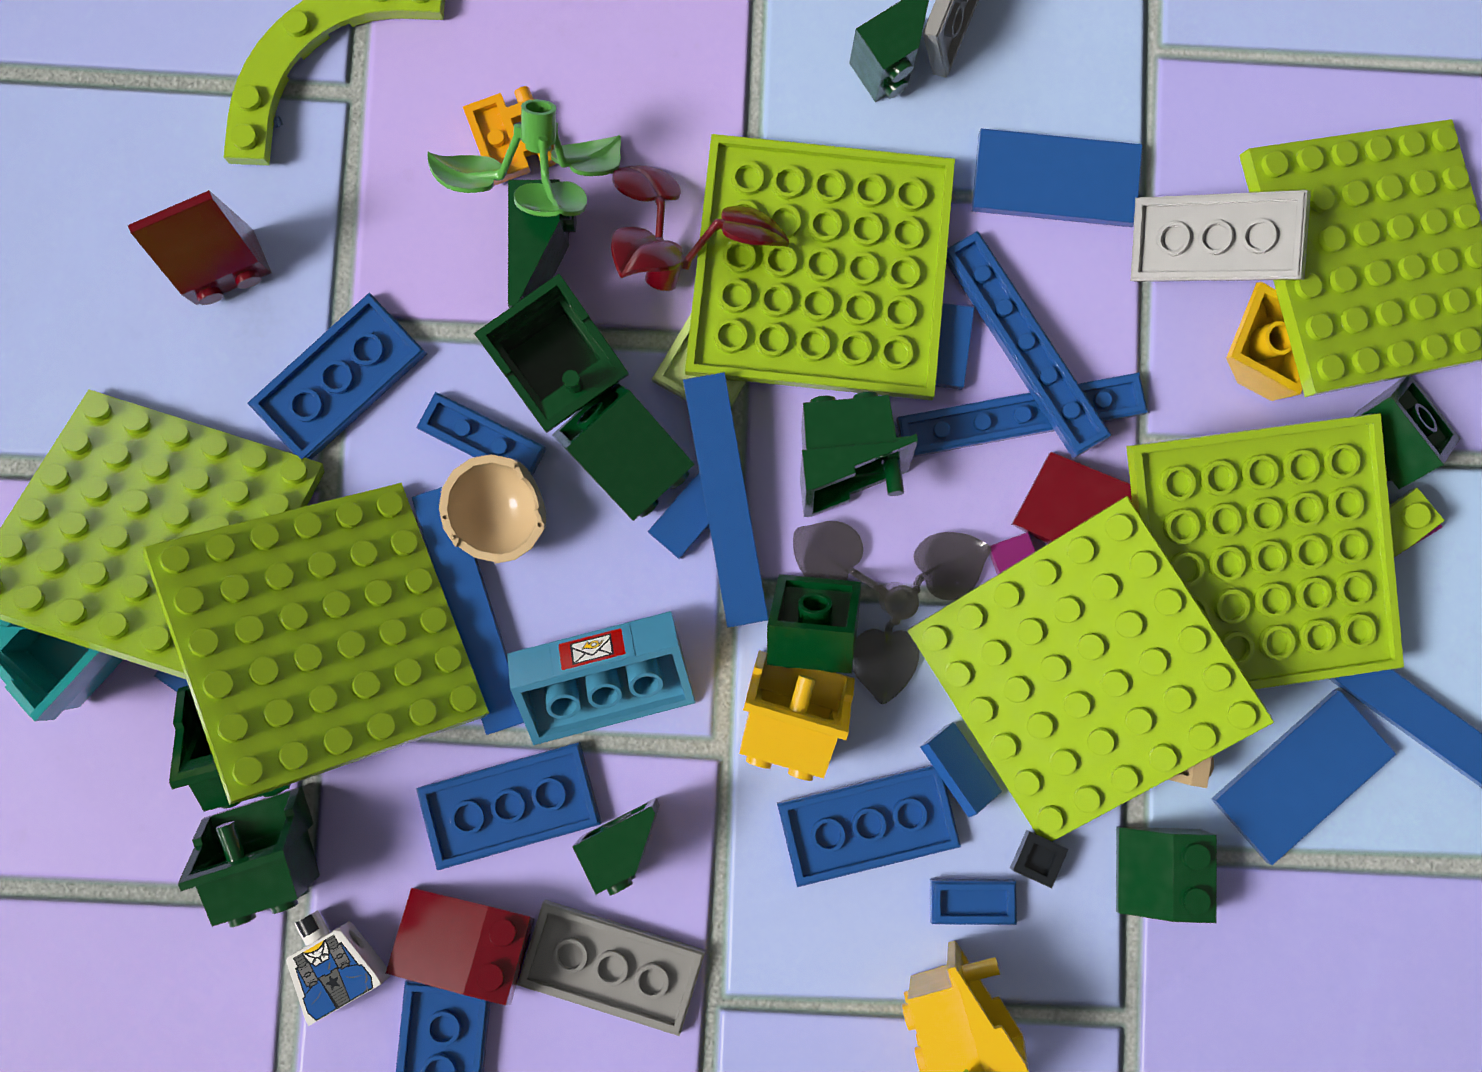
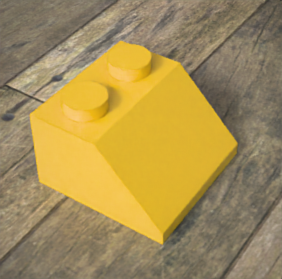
(1262, 350)

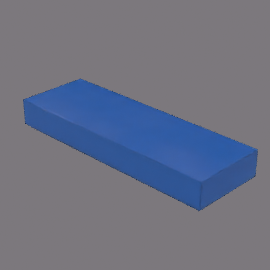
(476, 433)

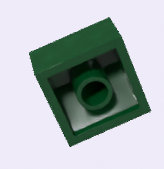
(888, 47)
(1413, 432)
(813, 623)
(616, 849)
(1167, 874)

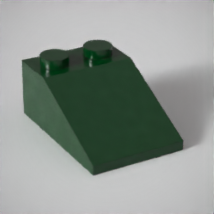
(534, 246)

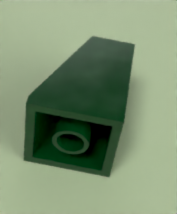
(625, 451)

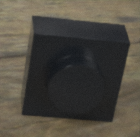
(1039, 859)

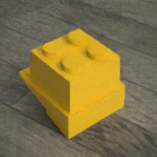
(795, 717)
(960, 1021)

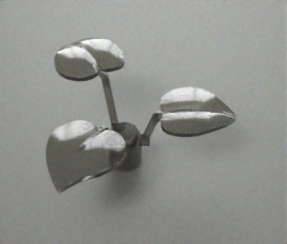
(948, 564)

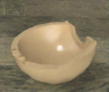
(492, 508)

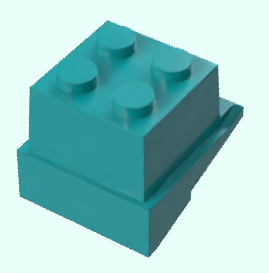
(49, 672)

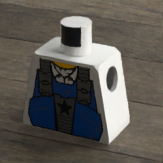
(332, 967)

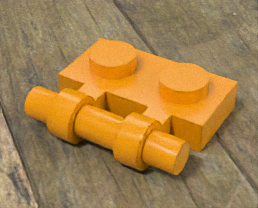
(493, 130)

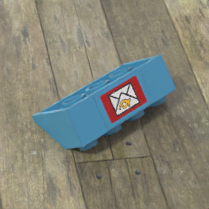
(600, 678)

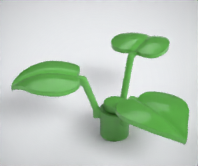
(538, 132)

